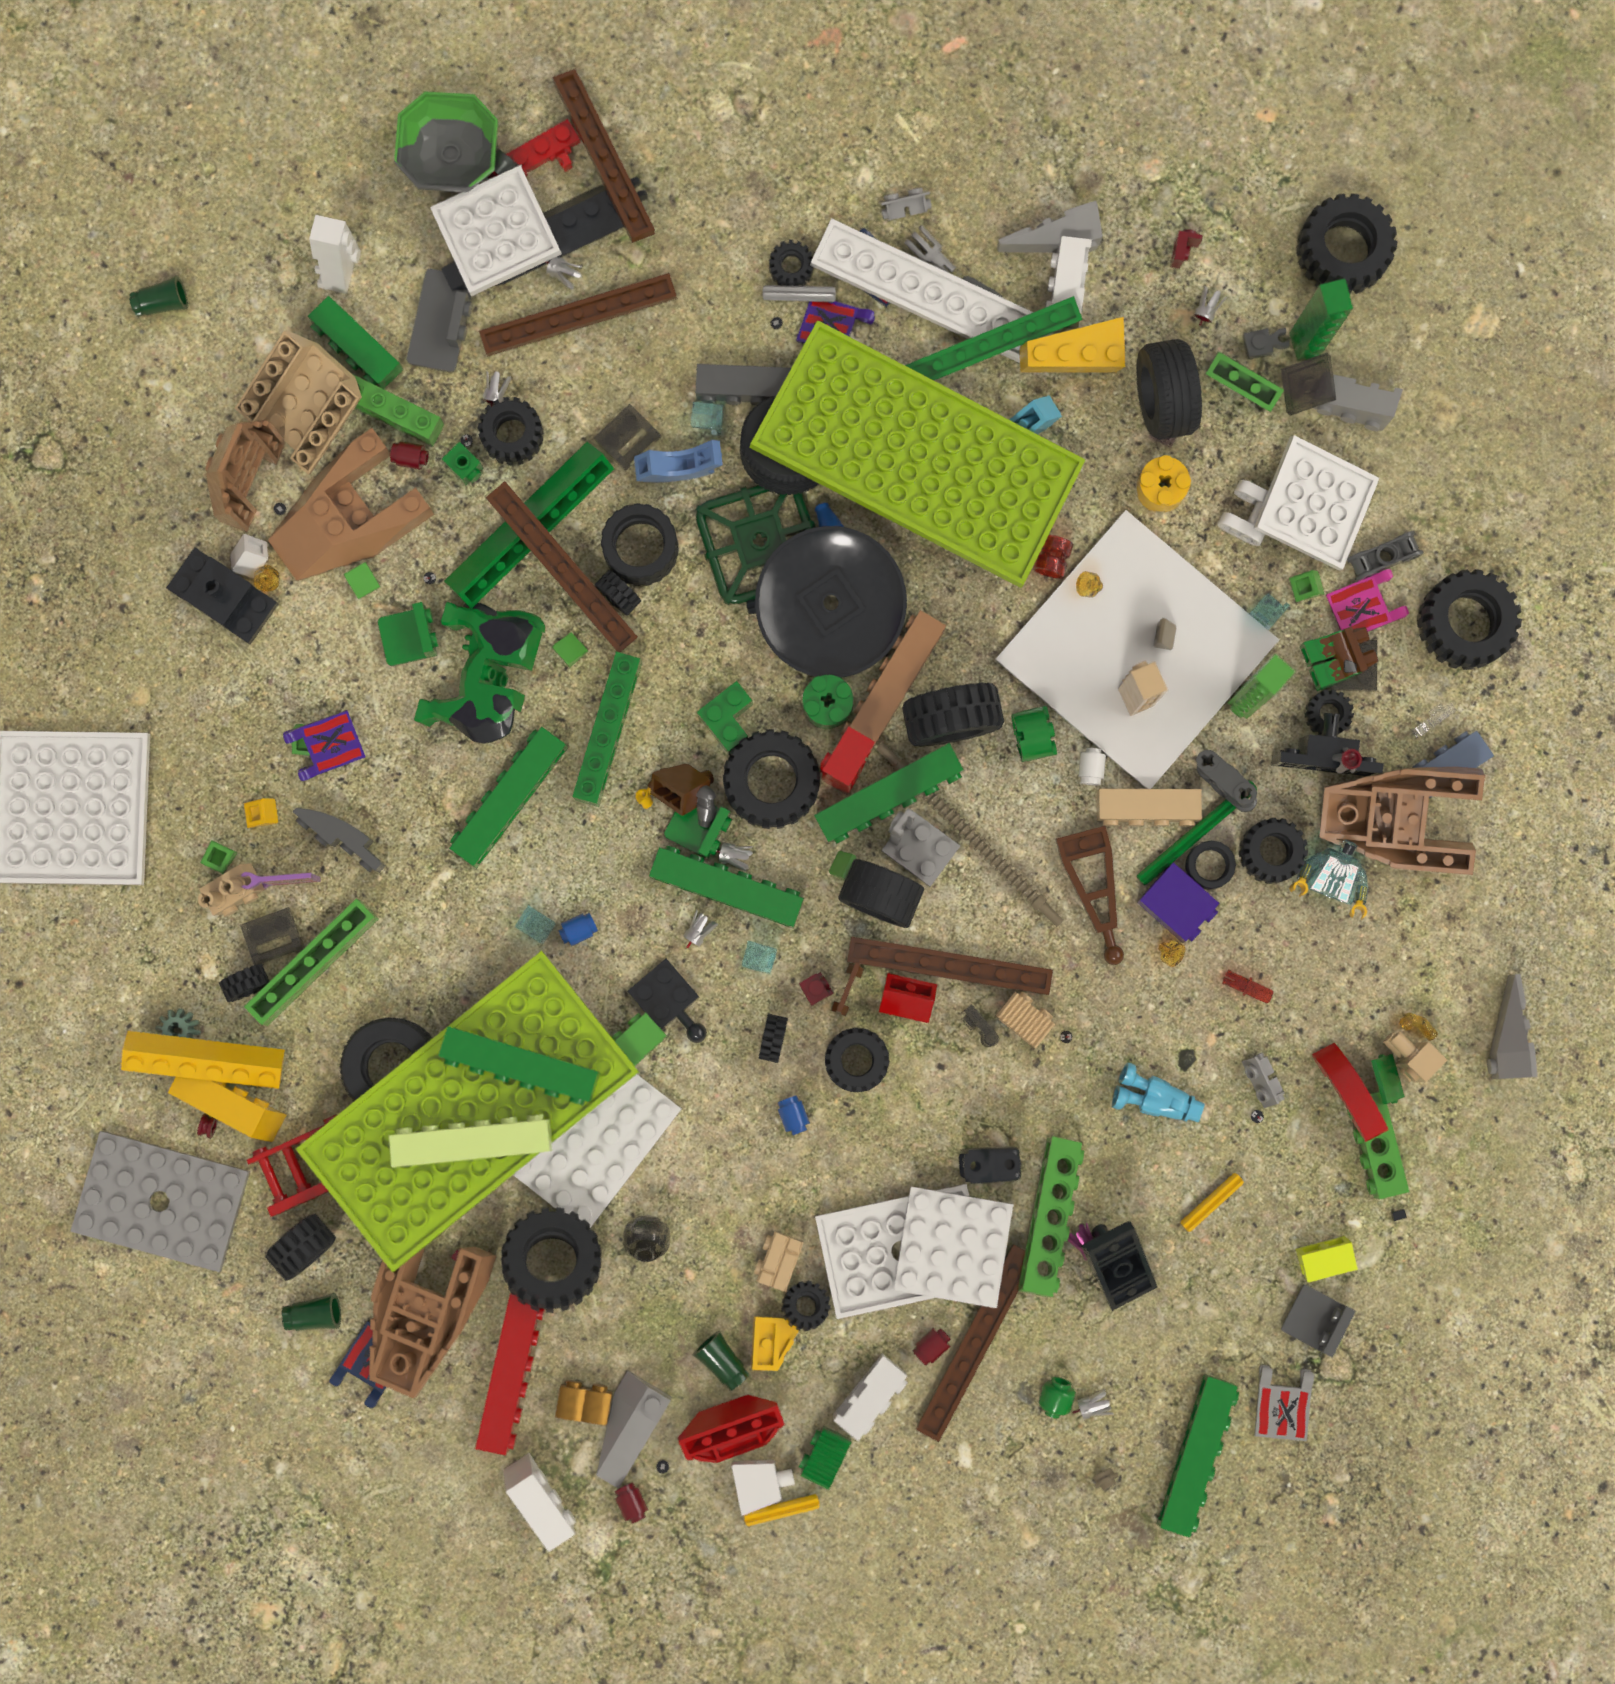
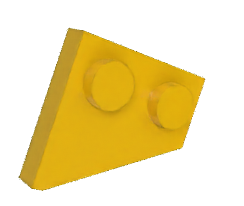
(771, 1342)

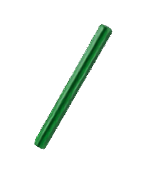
(1187, 841)

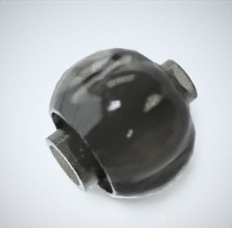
(646, 1238)

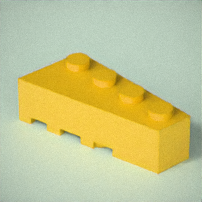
(1080, 350)
(230, 1106)

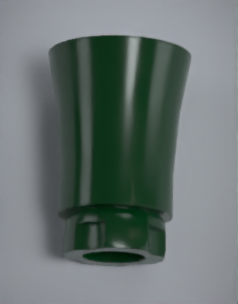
(159, 298)
(313, 1314)
(721, 1361)

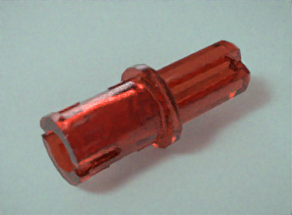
(1248, 987)

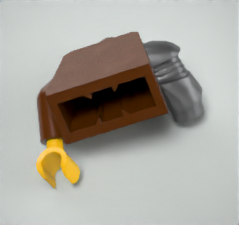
(682, 790)

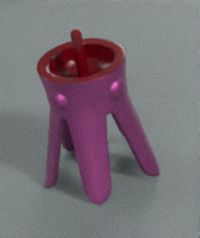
(1083, 1237)

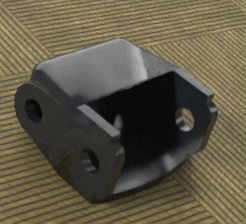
(992, 1164)

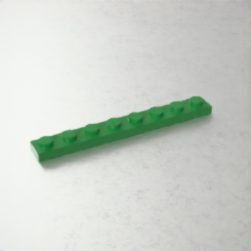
(998, 340)

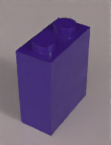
(1179, 903)

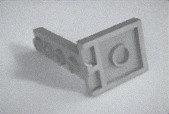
(919, 846)

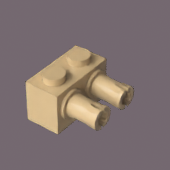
(226, 891)
(1416, 1061)

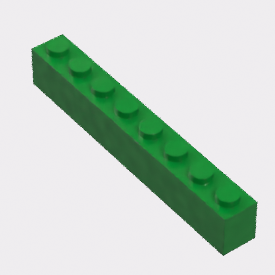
(549, 505)

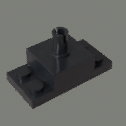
(222, 595)
(1316, 752)
(1119, 1264)

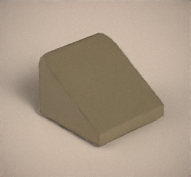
(1165, 634)

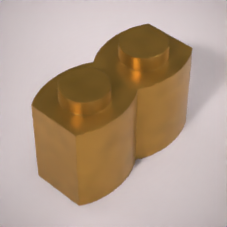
(584, 1403)

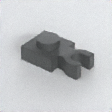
(1261, 343)

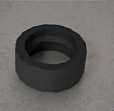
(1222, 849)

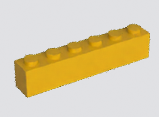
(202, 1059)

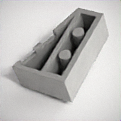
(1362, 403)

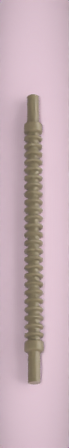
(1038, 901)

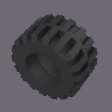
(504, 412)
(1294, 850)
(879, 1065)
(300, 1247)

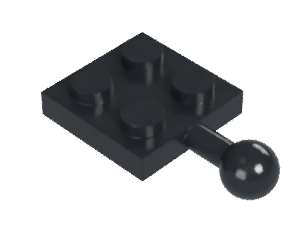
(665, 997)

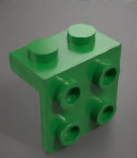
(408, 635)
(701, 840)

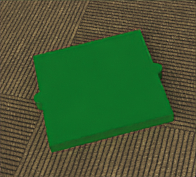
(1387, 1079)

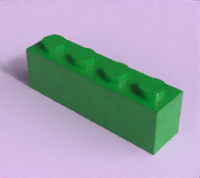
(355, 343)

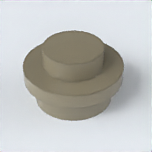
(1105, 1479)

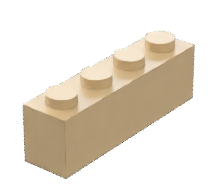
(1142, 687)
(1149, 806)

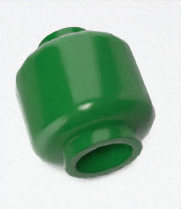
(1057, 1397)

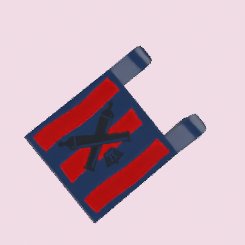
(358, 1364)

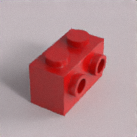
(907, 998)

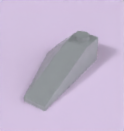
(1078, 223)
(1510, 1052)
(631, 1421)

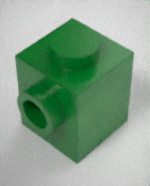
(463, 464)

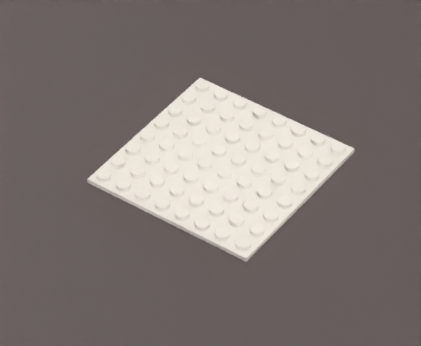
(1085, 646)

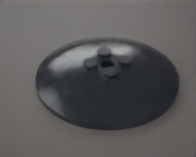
(840, 565)

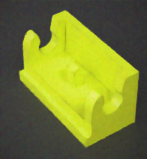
(1326, 1259)

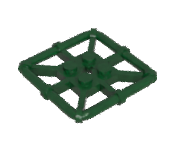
(744, 533)

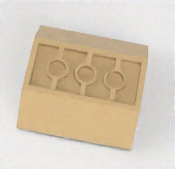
(303, 397)

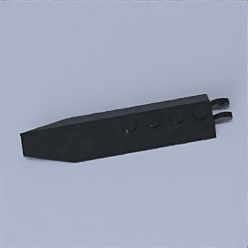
(572, 225)

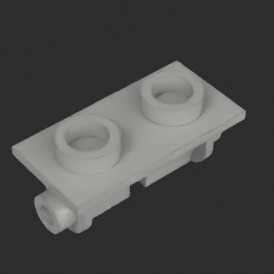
(914, 200)
(1267, 1091)

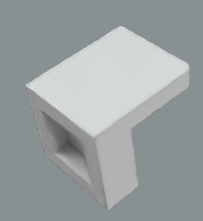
(248, 555)

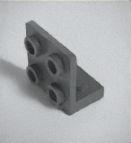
(1317, 1320)

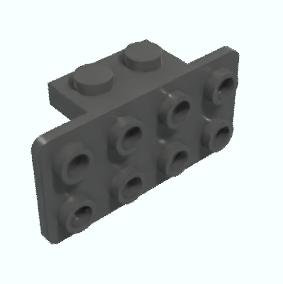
(439, 324)

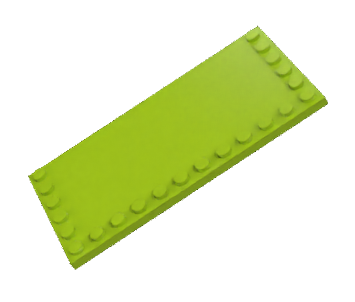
(918, 454)
(413, 1204)

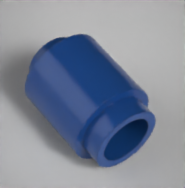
(577, 929)
(793, 1115)

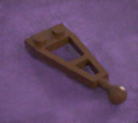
(1085, 845)

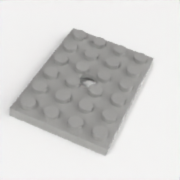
(200, 1192)

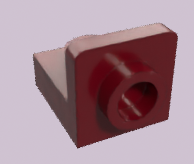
(1182, 244)

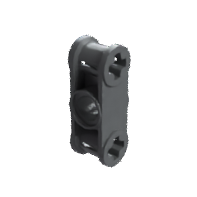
(1401, 549)
(1226, 781)

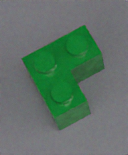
(721, 713)

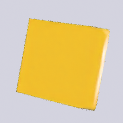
(261, 812)

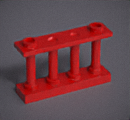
(305, 1191)

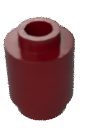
(409, 455)
(932, 1346)
(631, 1503)

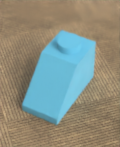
(1038, 415)

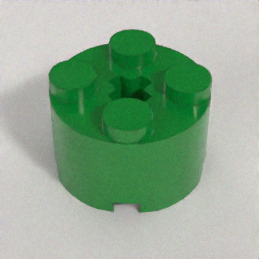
(820, 689)
(1034, 734)

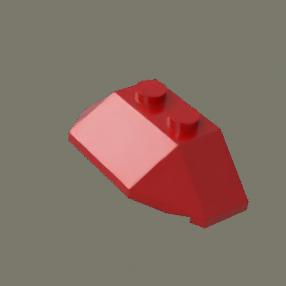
(731, 1429)

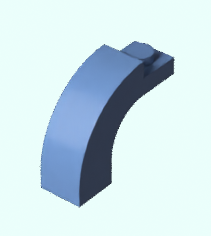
(678, 465)

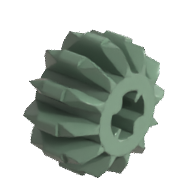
(179, 1020)

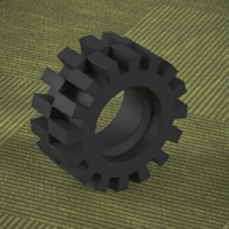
(784, 251)
(618, 592)
(1329, 697)
(244, 983)
(773, 1038)
(821, 1306)

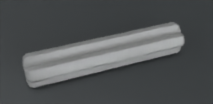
(799, 293)

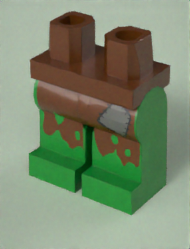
(1346, 656)

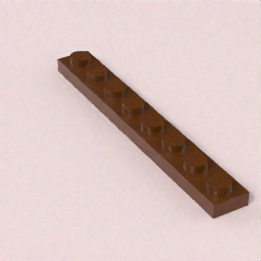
(603, 156)
(578, 314)
(561, 567)
(950, 965)
(971, 1351)

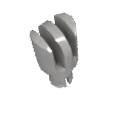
(933, 254)

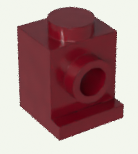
(816, 988)

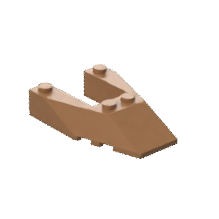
(235, 467)
(332, 522)
(1389, 817)
(418, 1325)

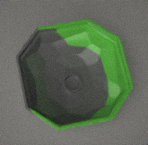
(446, 142)

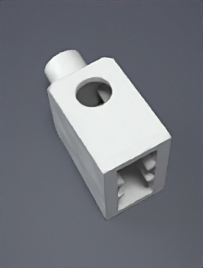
(759, 1483)

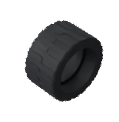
(631, 516)
(881, 893)

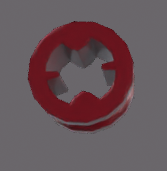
(207, 1126)

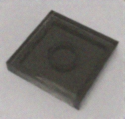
(1308, 384)

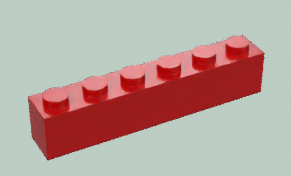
(508, 1378)

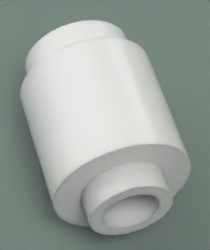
(1092, 766)

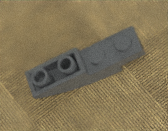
(333, 831)

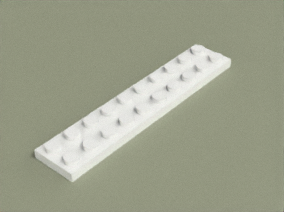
(913, 284)

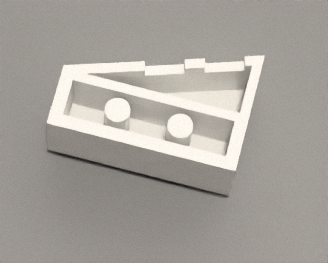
(335, 251)
(1069, 272)
(870, 1397)
(538, 1502)

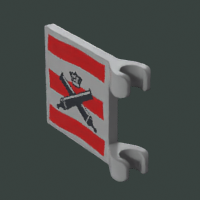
(1283, 1410)

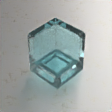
(707, 417)
(1268, 611)
(535, 924)
(759, 957)

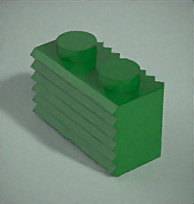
(825, 1457)

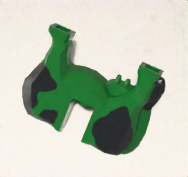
(484, 707)

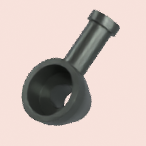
(503, 162)

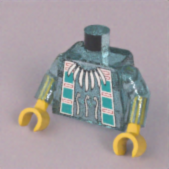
(1336, 876)

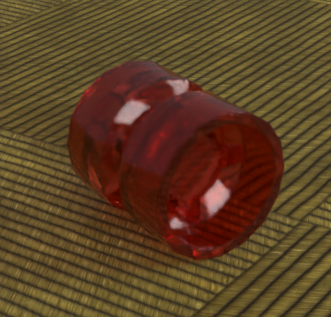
(1053, 565)

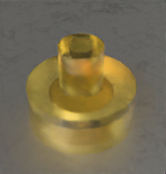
(266, 578)
(1088, 584)
(1172, 952)

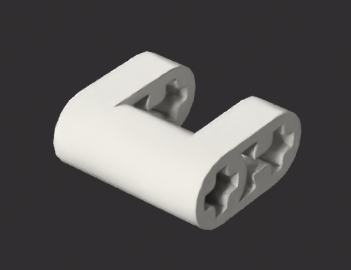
(1238, 527)

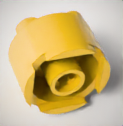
(1167, 497)

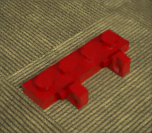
(548, 146)

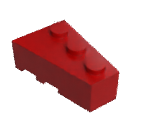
(847, 760)

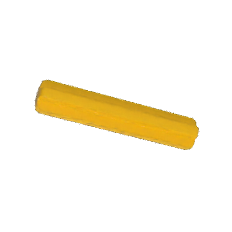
(1212, 1202)
(782, 1510)

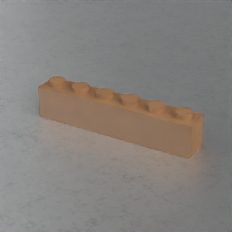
(896, 676)

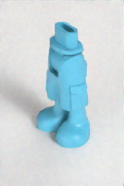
(1159, 1097)

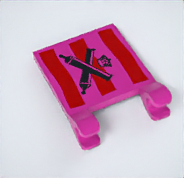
(1363, 605)

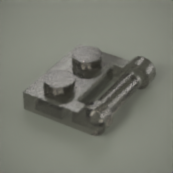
(621, 431)
(270, 929)
(974, 1020)

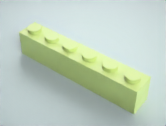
(470, 1142)

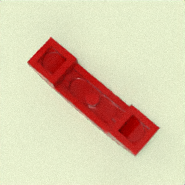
(1351, 1091)

